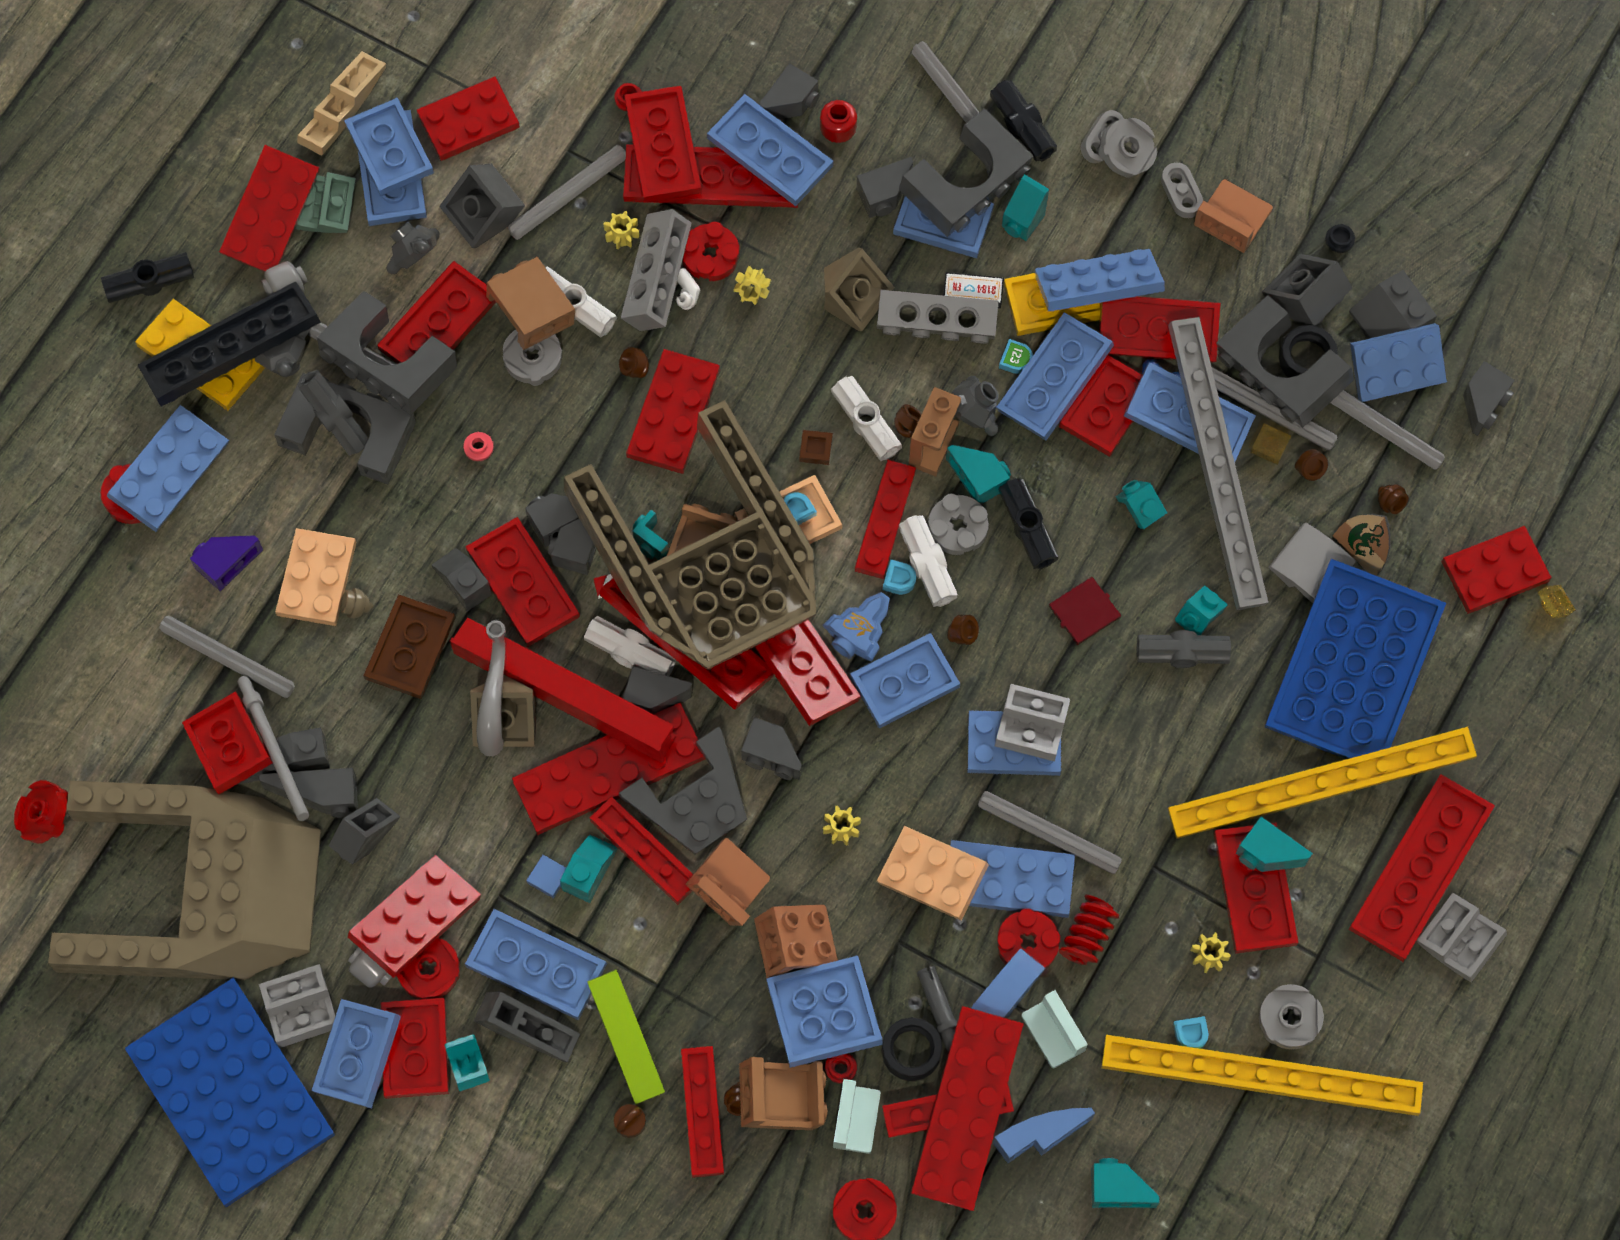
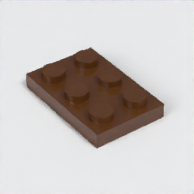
(409, 646)

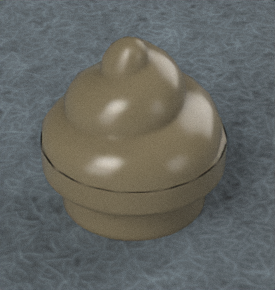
(355, 603)

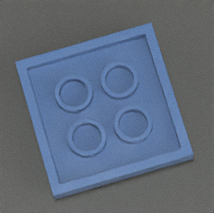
(824, 1011)

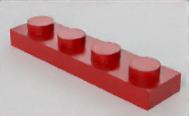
(885, 519)
(643, 849)
(702, 1111)
(915, 1114)

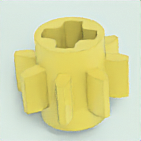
(621, 230)
(753, 277)
(845, 832)
(1211, 944)

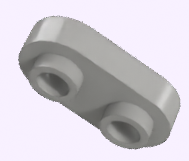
(1095, 133)
(1182, 192)

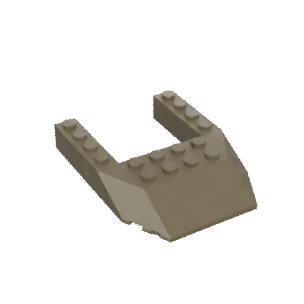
(725, 587)
(243, 885)

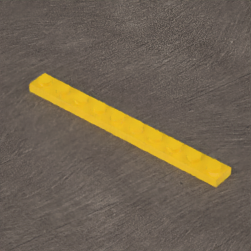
(1322, 782)
(1262, 1075)

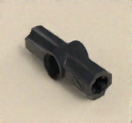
(1023, 120)
(130, 282)
(1021, 508)

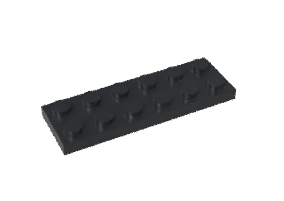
(228, 344)

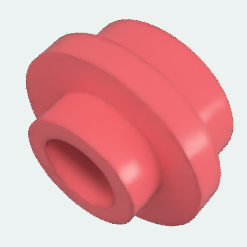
(478, 454)

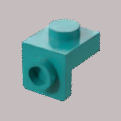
(1142, 502)
(649, 542)
(1200, 610)
(467, 1062)

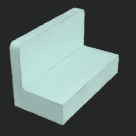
(1054, 1030)
(856, 1118)

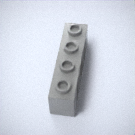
(656, 270)
(924, 304)

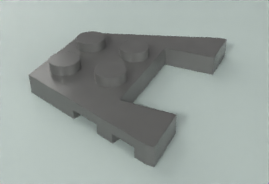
(702, 809)

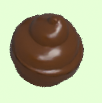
(1392, 498)
(732, 1100)

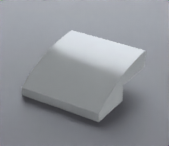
(1306, 559)
(1032, 722)
(1461, 937)
(298, 1005)

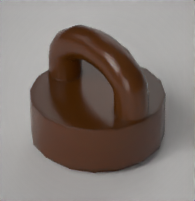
(634, 363)
(908, 417)
(1312, 465)
(963, 630)
(629, 1121)

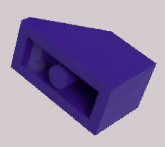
(224, 558)

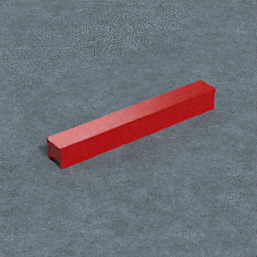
(569, 692)

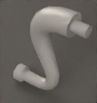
(489, 715)

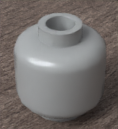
(282, 276)
(366, 969)

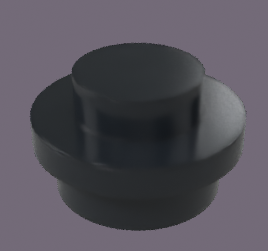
(1340, 238)

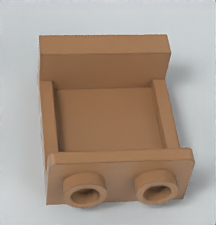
(531, 302)
(934, 432)
(697, 524)
(781, 1095)

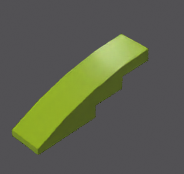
(625, 1036)

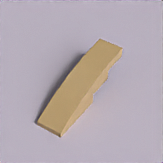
(342, 102)

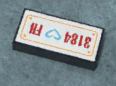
(974, 286)

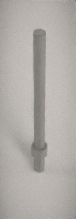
(254, 705)

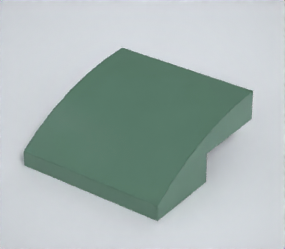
(328, 205)

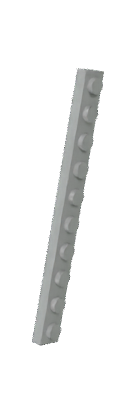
(1218, 463)

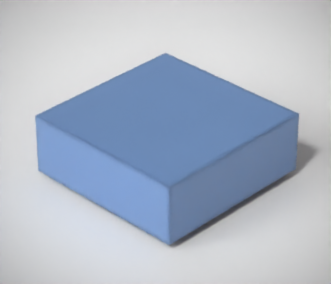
(546, 876)

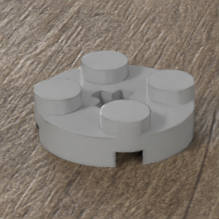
(1113, 149)
(534, 370)
(953, 508)
(1303, 1004)

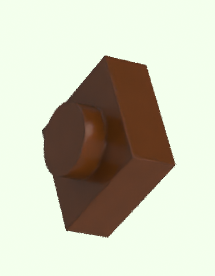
(816, 447)

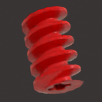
(1088, 931)

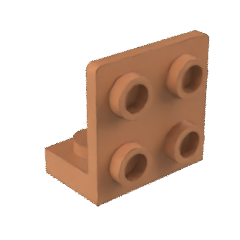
(1232, 215)
(728, 882)
(794, 938)

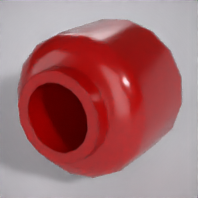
(838, 121)

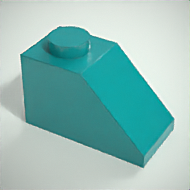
(1025, 208)
(978, 471)
(1271, 849)
(587, 868)
(1119, 1187)

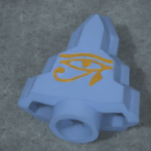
(859, 628)

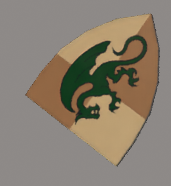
(1366, 540)

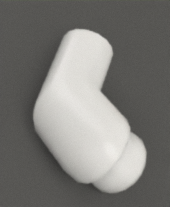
(689, 292)

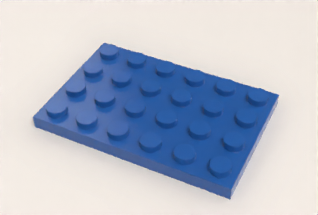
(1355, 663)
(229, 1092)

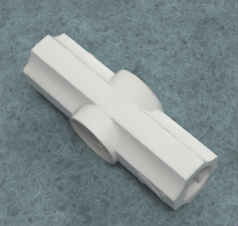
(587, 311)
(857, 404)
(928, 560)
(628, 647)

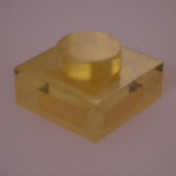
(1270, 444)
(1556, 601)

